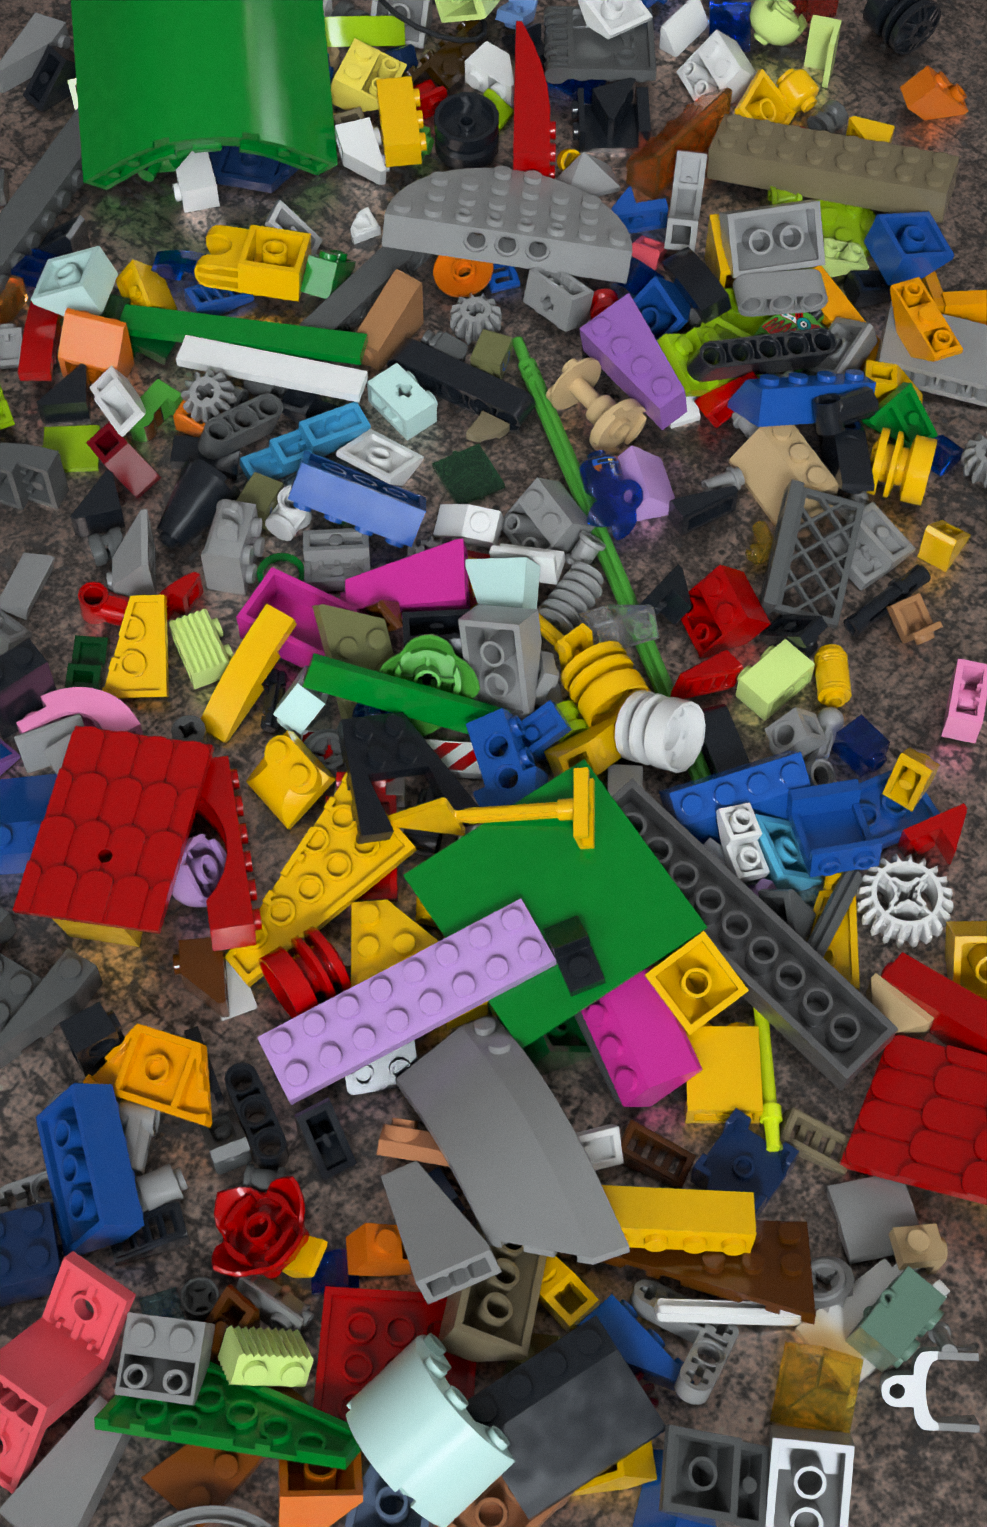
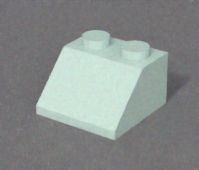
(76, 282)

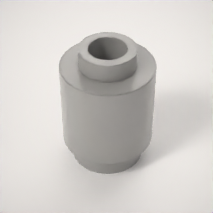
(160, 1187)

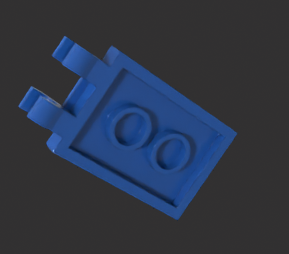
(885, 816)

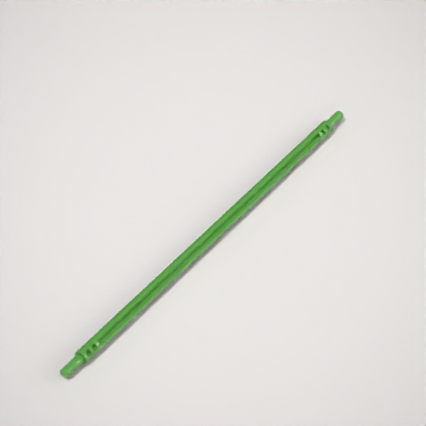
(608, 558)

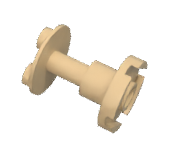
(611, 420)

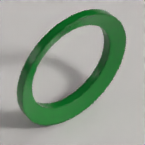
(280, 557)

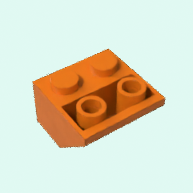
(95, 343)

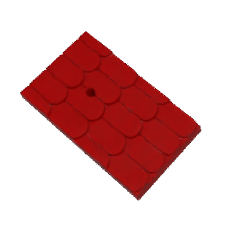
(114, 834)
(925, 1120)

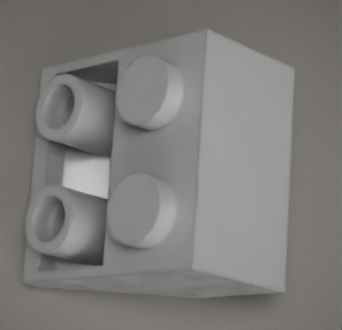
(545, 518)
(164, 1358)

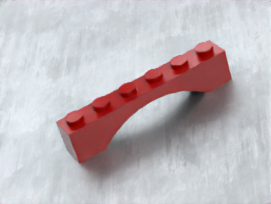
(229, 906)

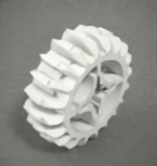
(898, 883)

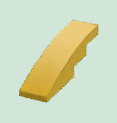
(246, 672)

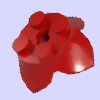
(259, 1229)

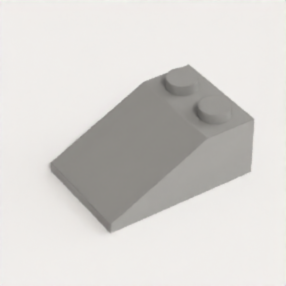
(504, 653)
(809, 1477)

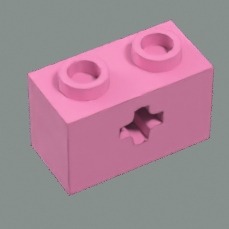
(966, 701)

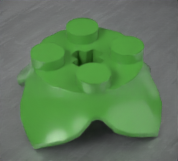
(436, 657)

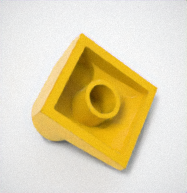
(289, 778)

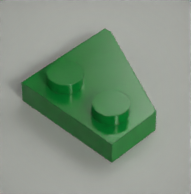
(903, 413)

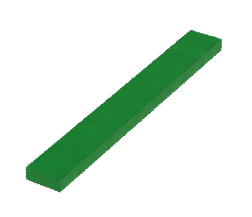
(256, 334)

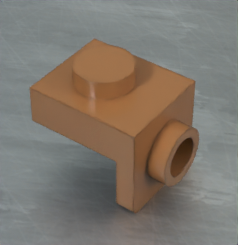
(913, 620)

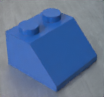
(907, 246)

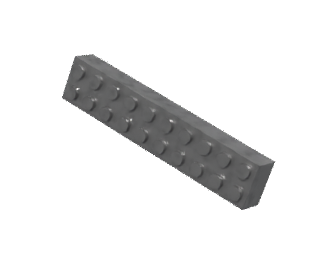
(782, 972)

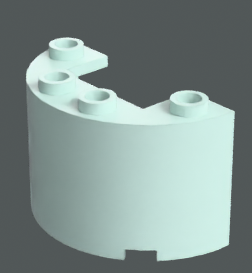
(423, 1436)

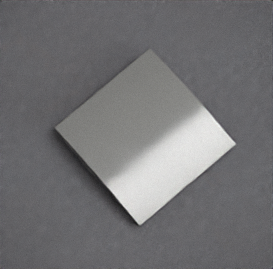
(877, 548)
(334, 556)
(867, 1213)

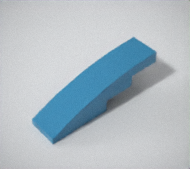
(316, 434)

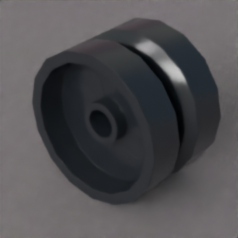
(466, 130)

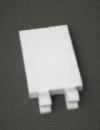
(836, 1325)

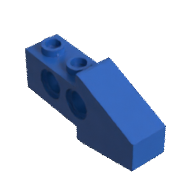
(487, 738)

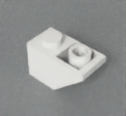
(491, 69)
(360, 150)

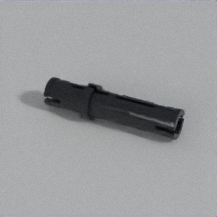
(896, 591)

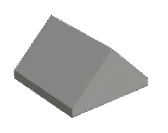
(416, 10)
(854, 344)

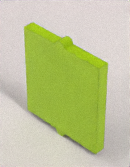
(72, 446)

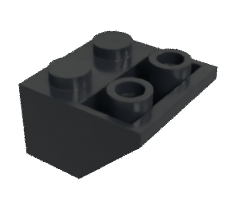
(440, 623)

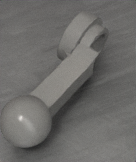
(831, 722)

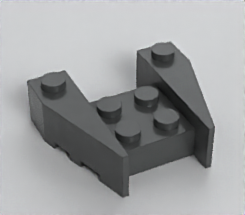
(36, 1005)

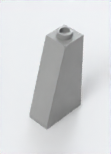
(437, 1237)
(69, 1478)

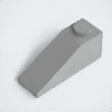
(28, 48)

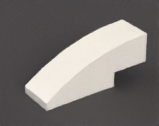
(118, 400)

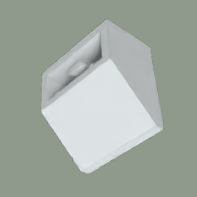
(716, 66)

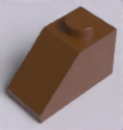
(203, 973)

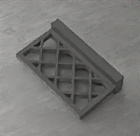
(786, 540)

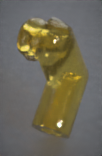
(761, 550)

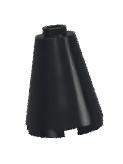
(193, 503)

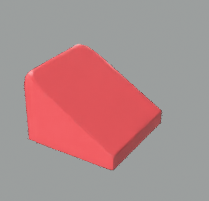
(648, 251)

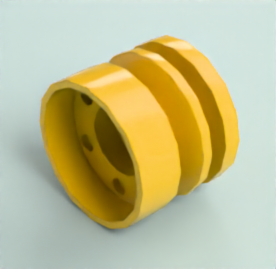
(902, 465)
(601, 681)

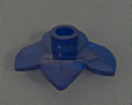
(610, 506)

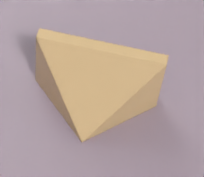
(898, 1008)

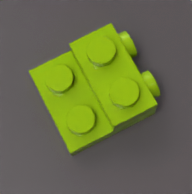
(680, 348)

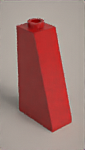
(957, 1012)

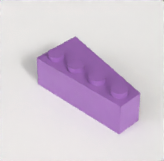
(635, 360)

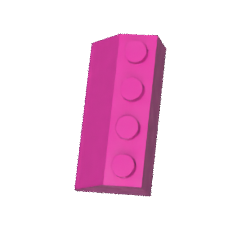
(640, 1042)

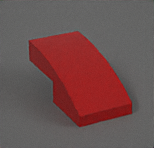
(183, 594)

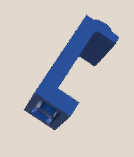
(832, 828)

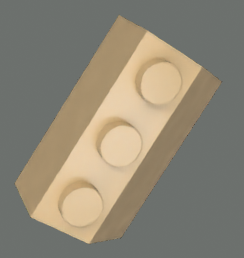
(775, 458)

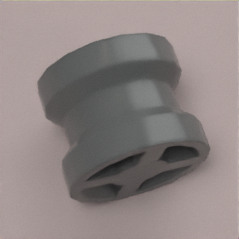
(189, 724)

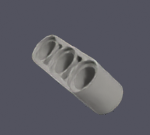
(780, 292)

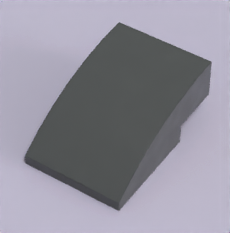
(31, 475)
(714, 1478)

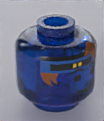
(599, 465)

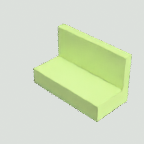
(822, 45)

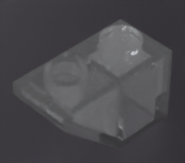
(622, 623)

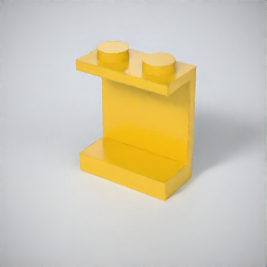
(728, 1075)

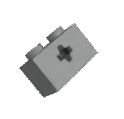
(558, 298)

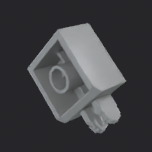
(233, 547)

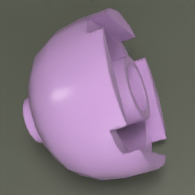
(199, 871)

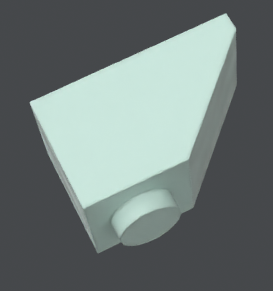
(299, 705)

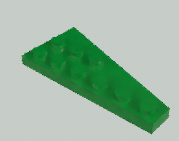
(237, 1420)

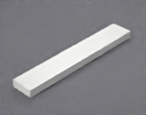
(272, 368)

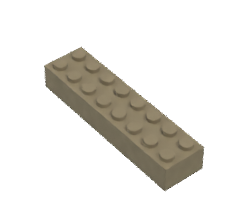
(832, 166)

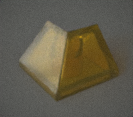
(816, 1388)

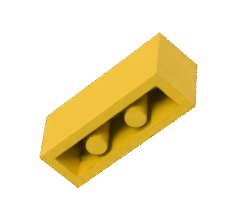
(400, 121)

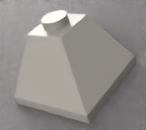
(135, 561)

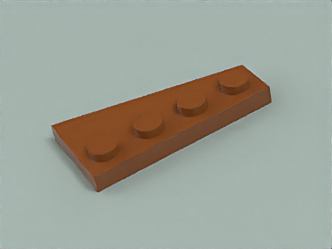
(203, 1474)

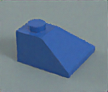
(662, 307)

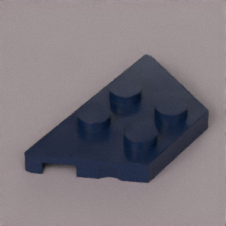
(248, 170)

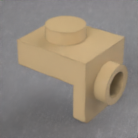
(919, 1247)

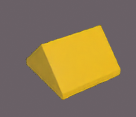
(764, 101)
(696, 983)

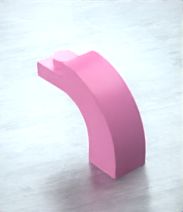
(94, 705)

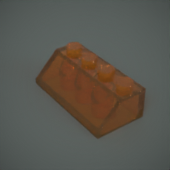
(693, 130)

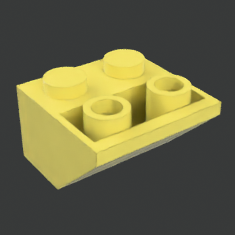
(357, 75)

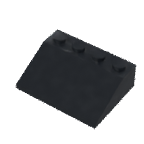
(567, 1416)

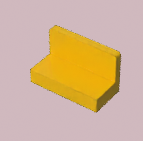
(144, 286)

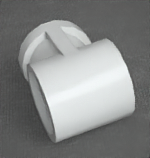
(285, 519)

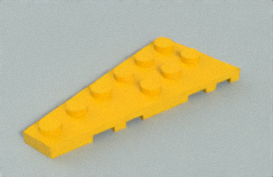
(319, 881)

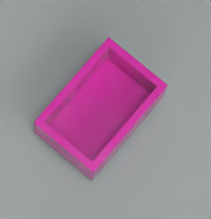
(295, 600)

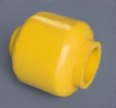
(798, 90)

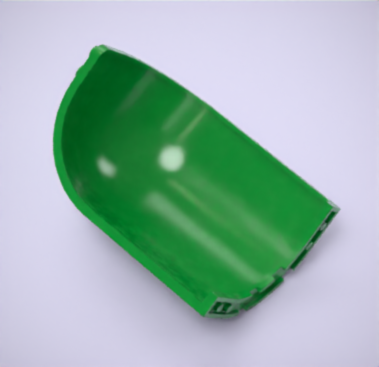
(201, 79)

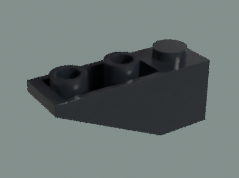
(849, 459)

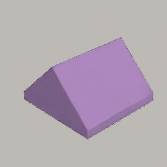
(653, 479)

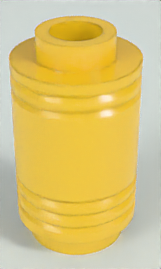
(832, 676)

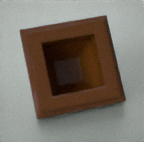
(387, 610)

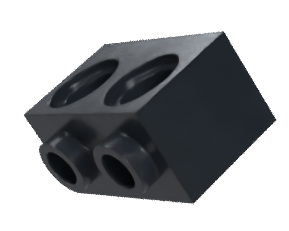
(92, 1036)

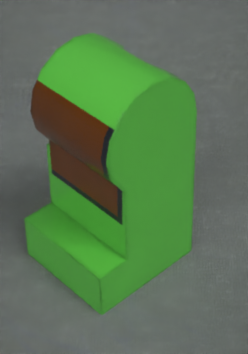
(160, 403)

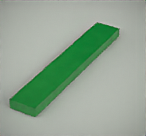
(393, 694)

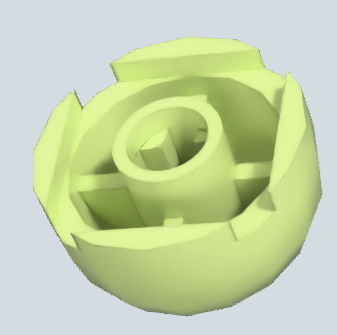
(776, 22)

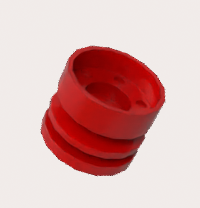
(311, 971)

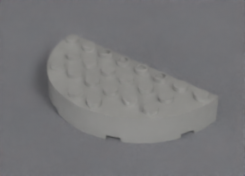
(510, 221)

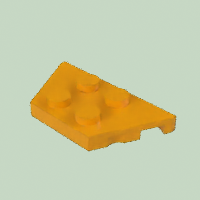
(160, 1074)

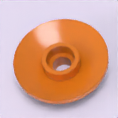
(448, 274)

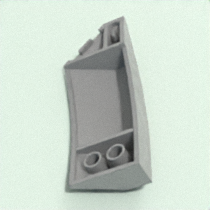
(511, 1146)

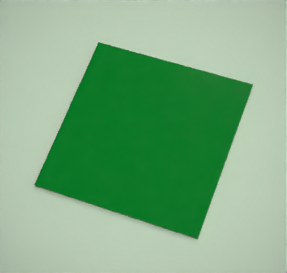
(615, 890)

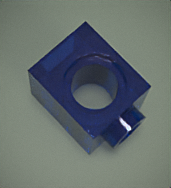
(861, 746)

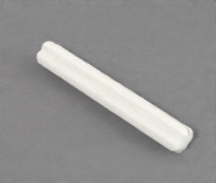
(720, 1312)

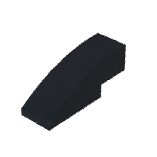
(697, 284)

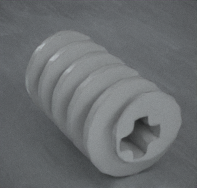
(572, 596)

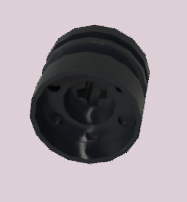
(902, 23)

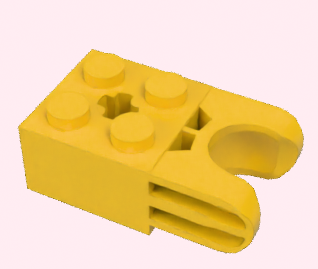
(255, 261)

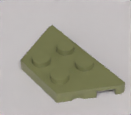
(354, 640)

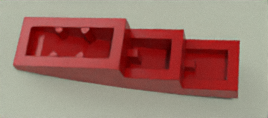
(39, 344)

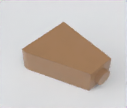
(392, 318)

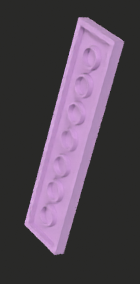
(406, 1001)

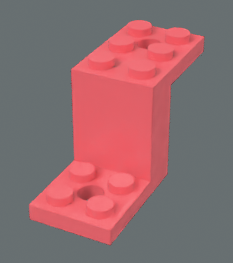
(57, 1360)

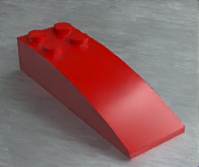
(531, 110)

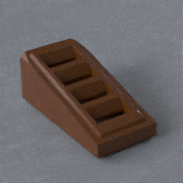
(657, 1143)

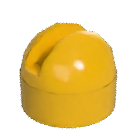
(562, 156)

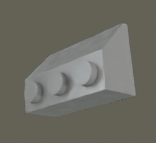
(773, 237)

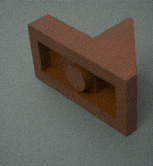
(230, 1310)

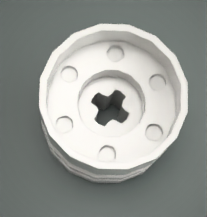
(660, 731)

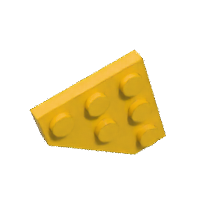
(382, 938)

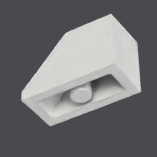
(196, 183)
(473, 523)

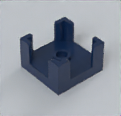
(743, 1164)

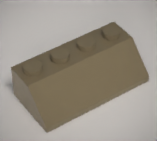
(497, 1314)

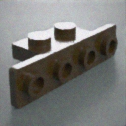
(448, 63)

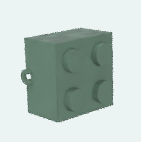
(894, 1321)

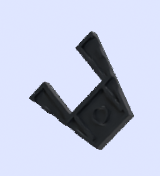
(390, 749)

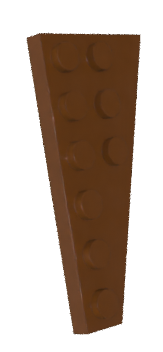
(772, 1274)

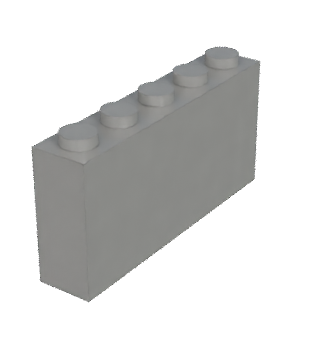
(954, 377)

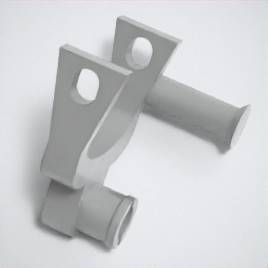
(912, 1383)

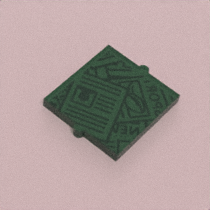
(468, 475)

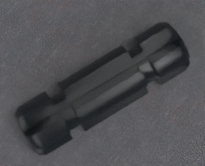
(273, 695)

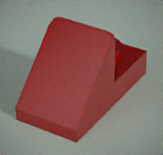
(938, 830)

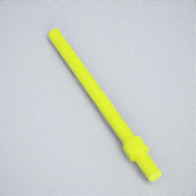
(772, 1110)

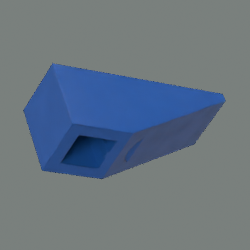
(638, 1347)

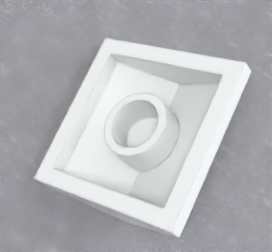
(613, 16)
(381, 457)

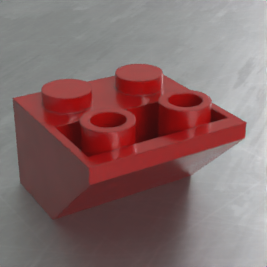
(723, 612)

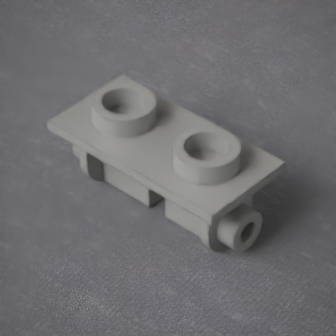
(285, 1314)

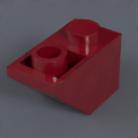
(123, 460)

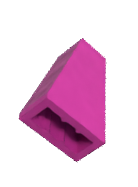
(419, 582)

